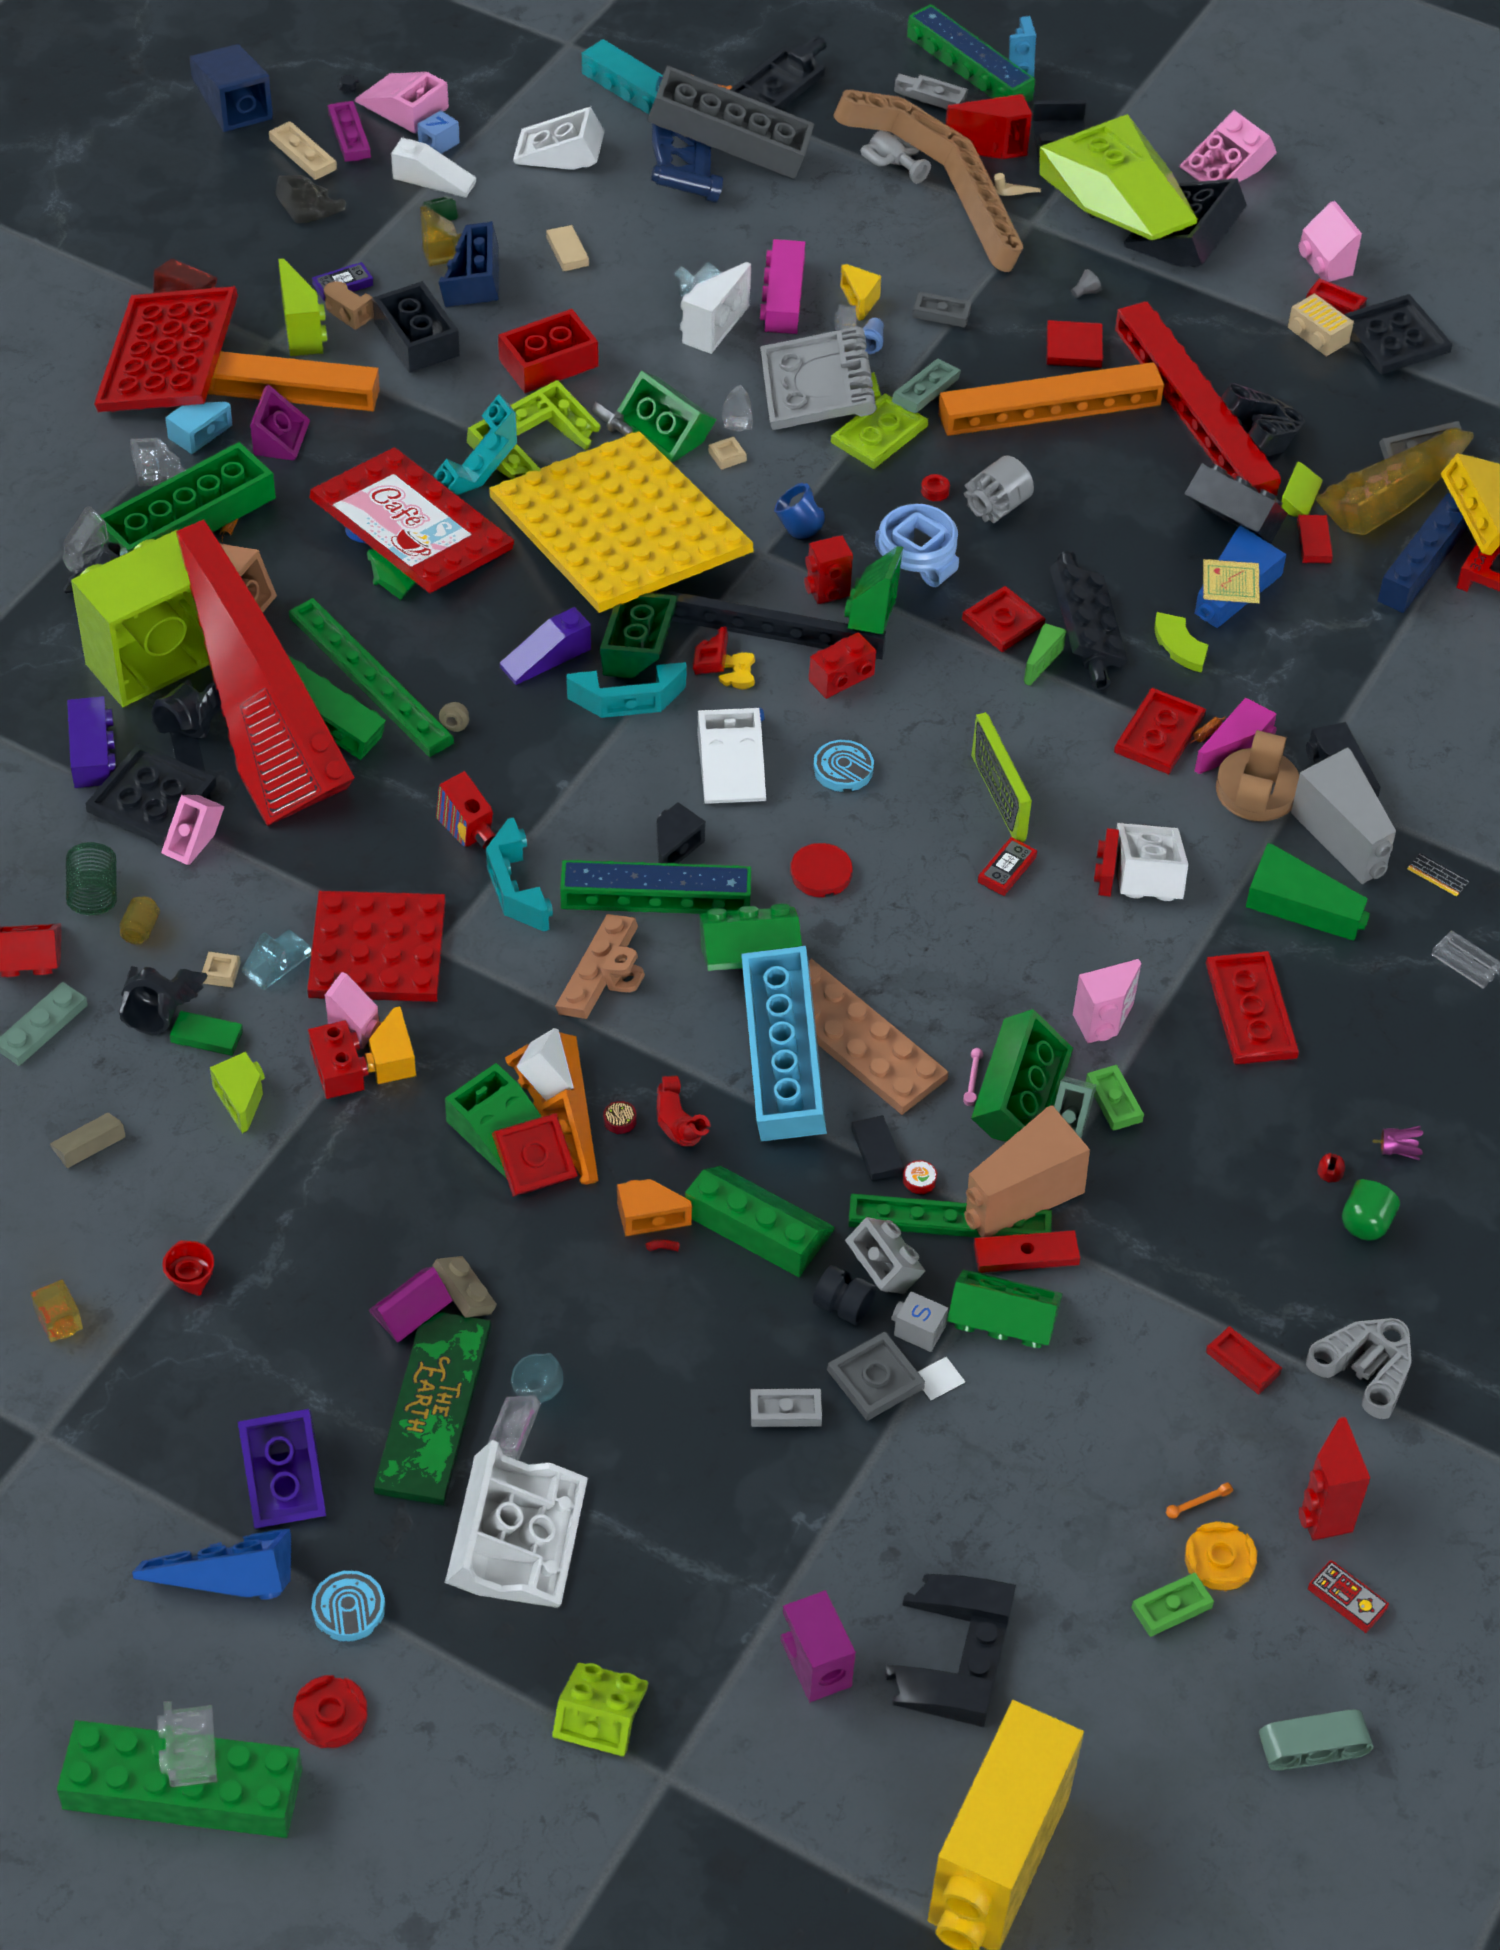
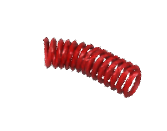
(655, 1245)

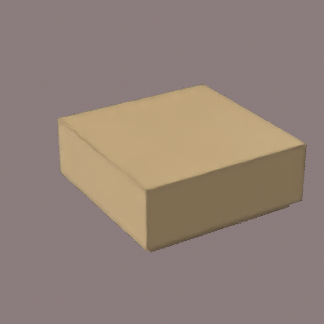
(727, 453)
(221, 969)

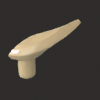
(1008, 189)

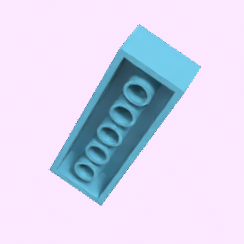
(783, 1044)

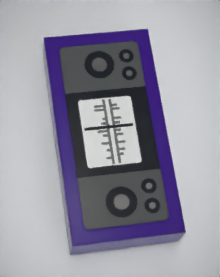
(354, 276)

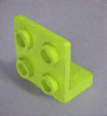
(598, 1708)

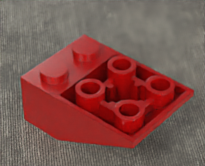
(994, 125)

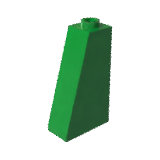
(1305, 895)

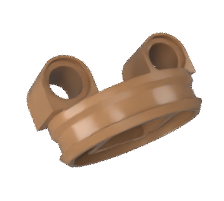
(1248, 778)

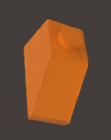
(651, 1207)

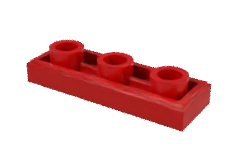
(1026, 1251)

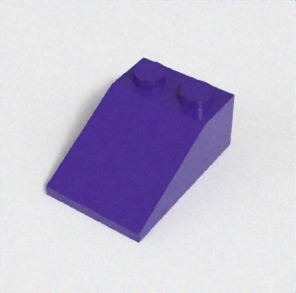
(282, 1468)

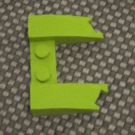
(550, 404)

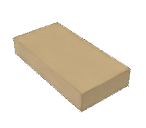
(567, 248)

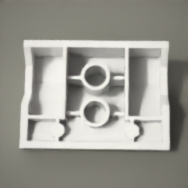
(516, 1529)

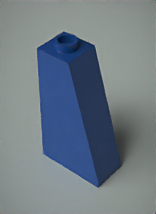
(1248, 548)

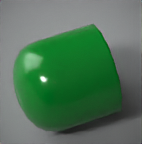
(1370, 1210)

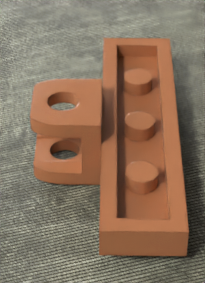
(603, 965)

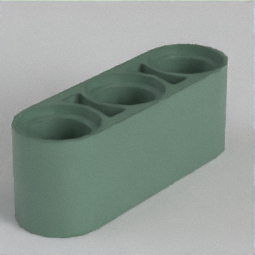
(1315, 1740)

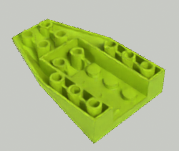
(1118, 179)

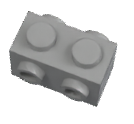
(885, 1255)

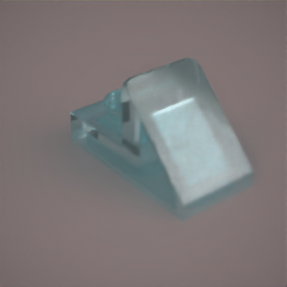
(275, 958)

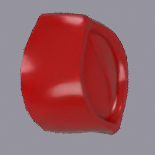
(189, 1266)

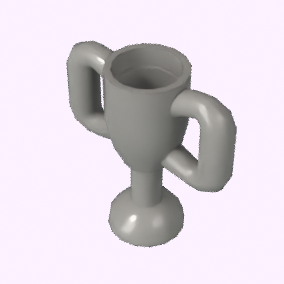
(891, 149)

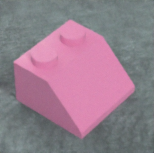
(1331, 243)

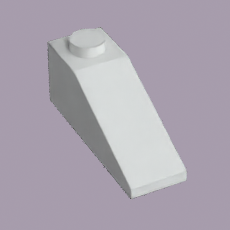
(426, 167)

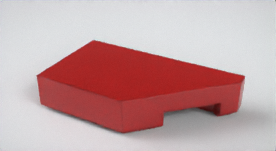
(711, 654)

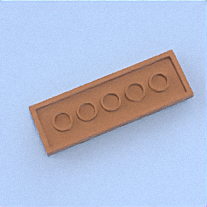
(871, 1045)

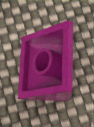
(277, 427)
(411, 1303)

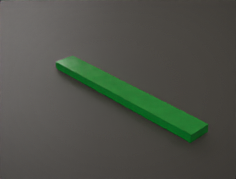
(371, 677)

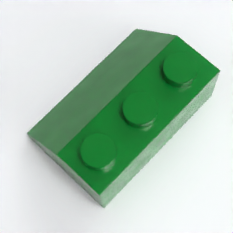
(665, 416)
(875, 594)
(749, 930)
(1004, 1308)

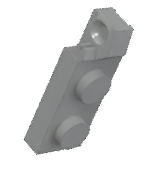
(930, 90)

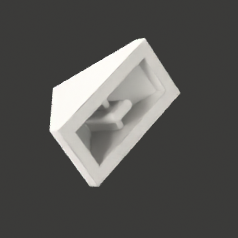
(546, 1065)

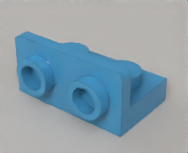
(1023, 46)

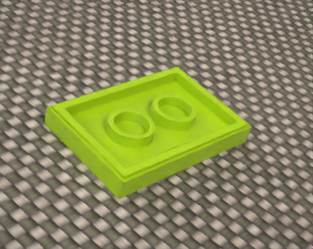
(880, 434)

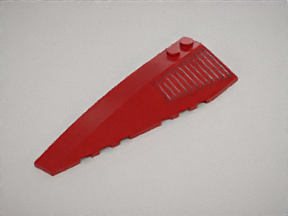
(270, 717)

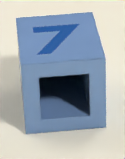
(439, 132)

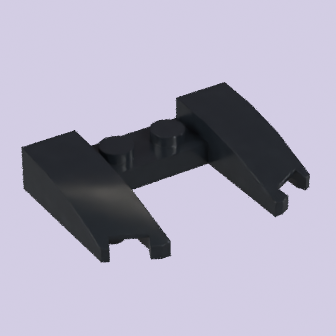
(967, 1693)

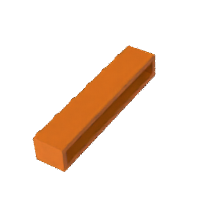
(296, 380)

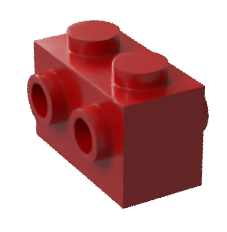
(829, 569)
(842, 665)
(337, 1059)

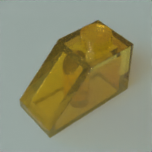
(438, 237)

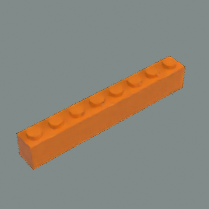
(1050, 399)

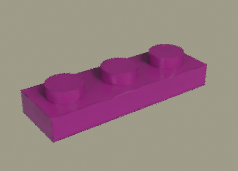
(349, 131)

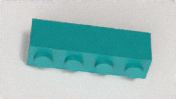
(621, 74)

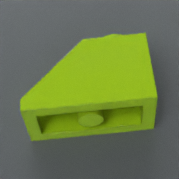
(239, 1087)

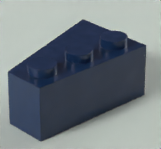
(474, 268)

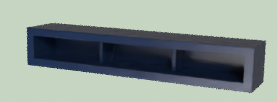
(1422, 555)

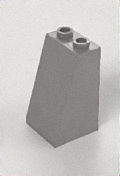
(1345, 815)

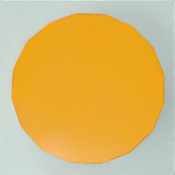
(1221, 1555)

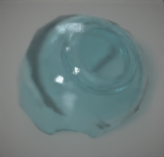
(538, 1376)

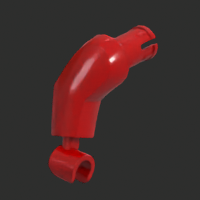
(673, 1120)

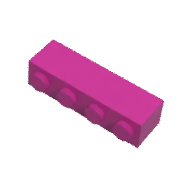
(784, 286)

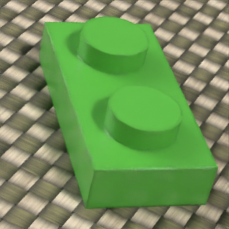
(1115, 1098)
(1172, 1604)

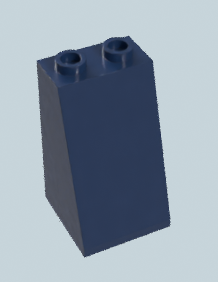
(233, 86)

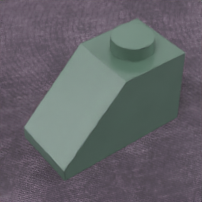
(1075, 1102)

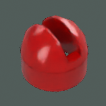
(1329, 1175)

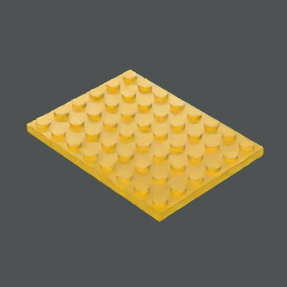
(620, 521)

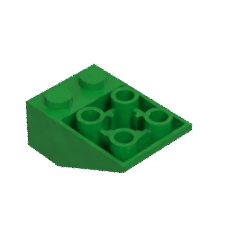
(487, 1105)

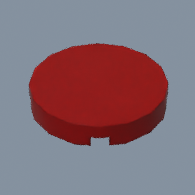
(821, 869)
(330, 1711)

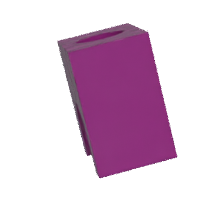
(818, 1646)

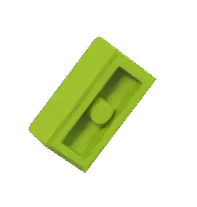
(1301, 491)

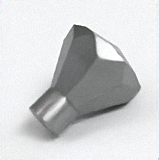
(1088, 284)

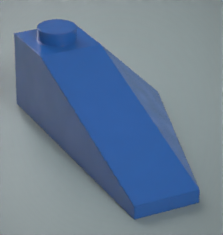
(247, 1569)

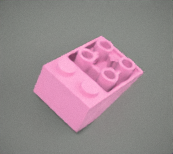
(406, 98)
(1230, 151)

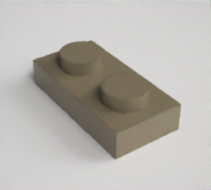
(464, 1287)

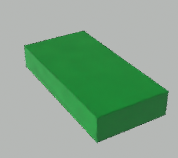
(206, 1033)

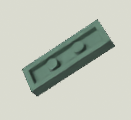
(926, 386)
(41, 1023)

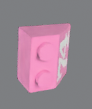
(1105, 1000)

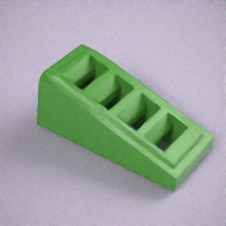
(1045, 651)

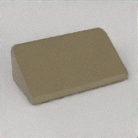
(88, 1139)

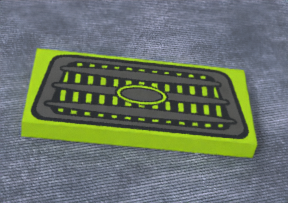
(1001, 777)

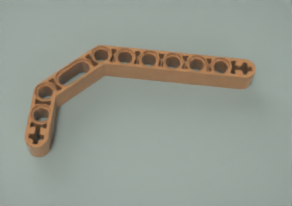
(951, 150)

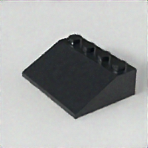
(1216, 207)

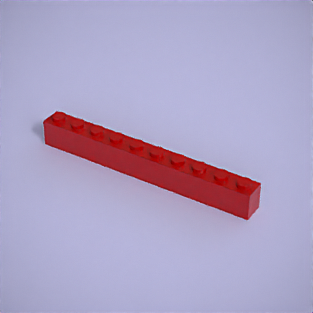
(1194, 398)

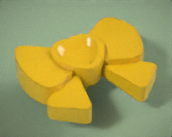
(741, 676)

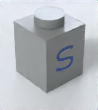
(919, 1321)

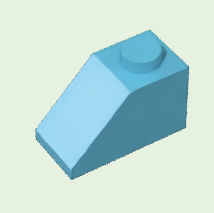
(198, 424)

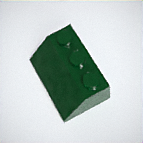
(636, 634)

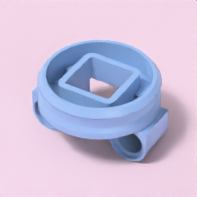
(934, 559)

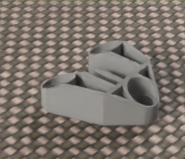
(1349, 1342)

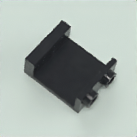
(1057, 120)

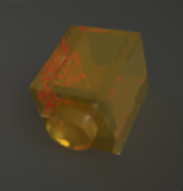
(56, 1311)

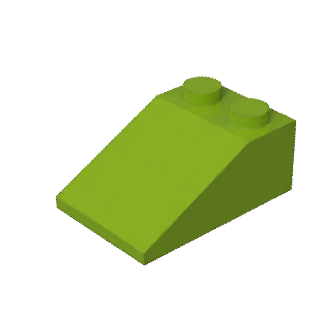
(301, 313)

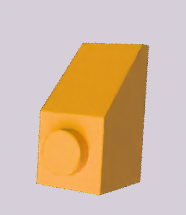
(391, 1050)

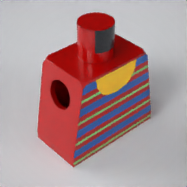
(465, 811)

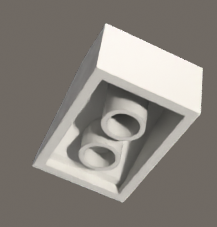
(561, 142)
(715, 307)
(1151, 862)

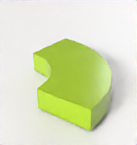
(1175, 638)

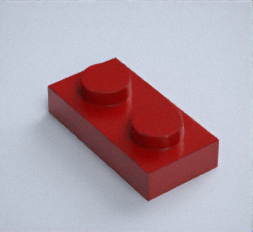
(1107, 852)

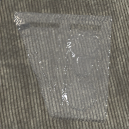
(153, 461)

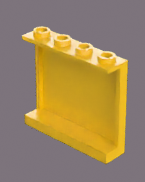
(1476, 491)

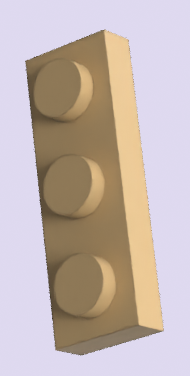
(302, 150)

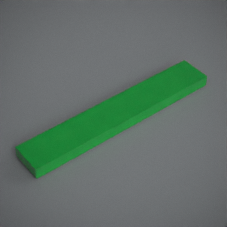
(933, 1216)

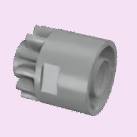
(999, 489)

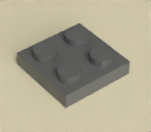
(876, 1376)

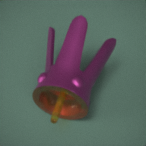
(1398, 1142)

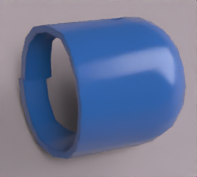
(804, 517)

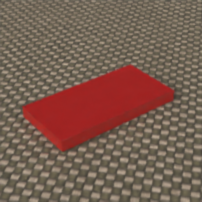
(1252, 1007)

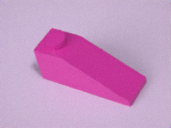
(1235, 734)

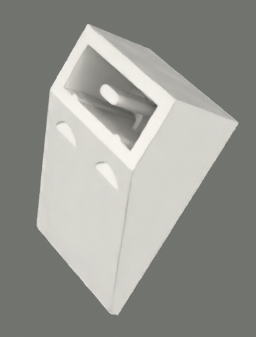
(731, 755)

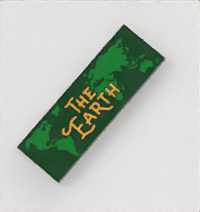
(432, 1408)

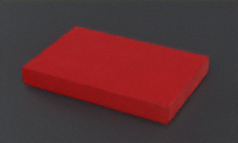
(1160, 730)

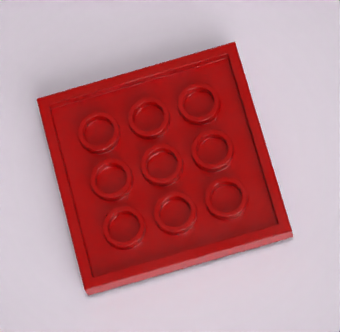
(381, 941)

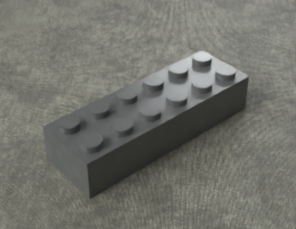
(731, 122)

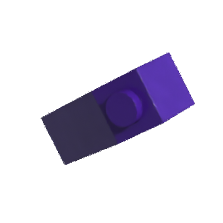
(549, 646)

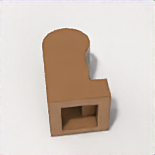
(347, 305)

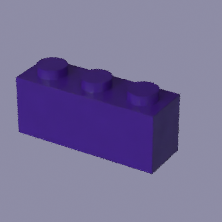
(90, 741)

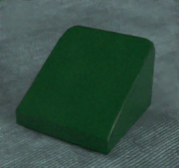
(443, 206)

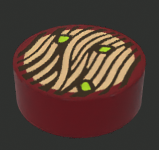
(619, 1117)

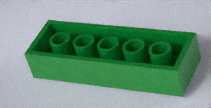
(212, 490)
(119, 1775)

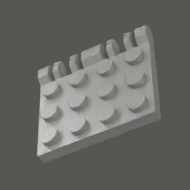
(818, 378)

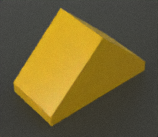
(860, 288)

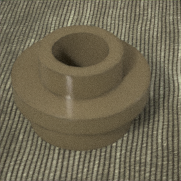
(456, 711)

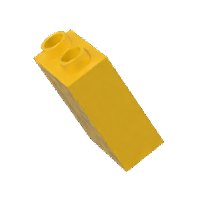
(1003, 1829)

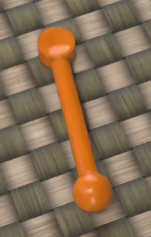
(1173, 1511)

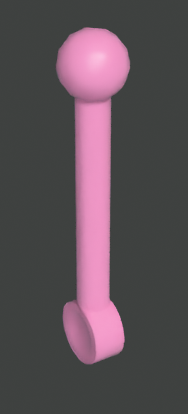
(970, 1097)

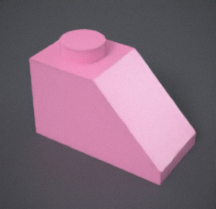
(191, 827)
(350, 1003)

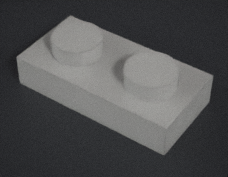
(785, 1407)

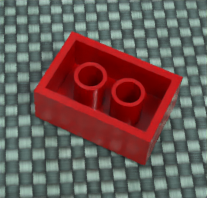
(548, 350)

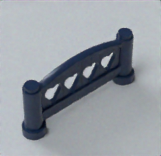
(689, 178)

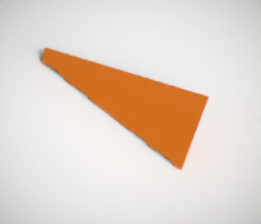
(569, 1107)

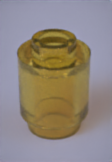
(139, 920)

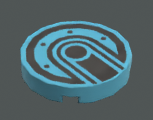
(843, 765)
(348, 1605)

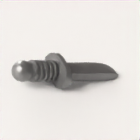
(613, 421)

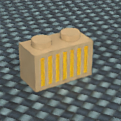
(1320, 324)

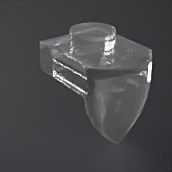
(737, 410)

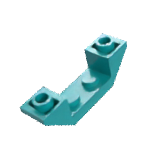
(487, 454)
(627, 700)
(525, 905)

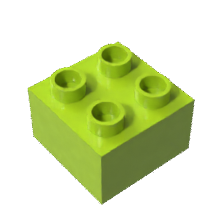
(139, 620)

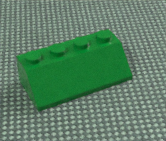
(1021, 1075)
(757, 1219)

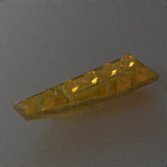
(1391, 485)

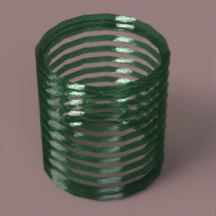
(83, 882)

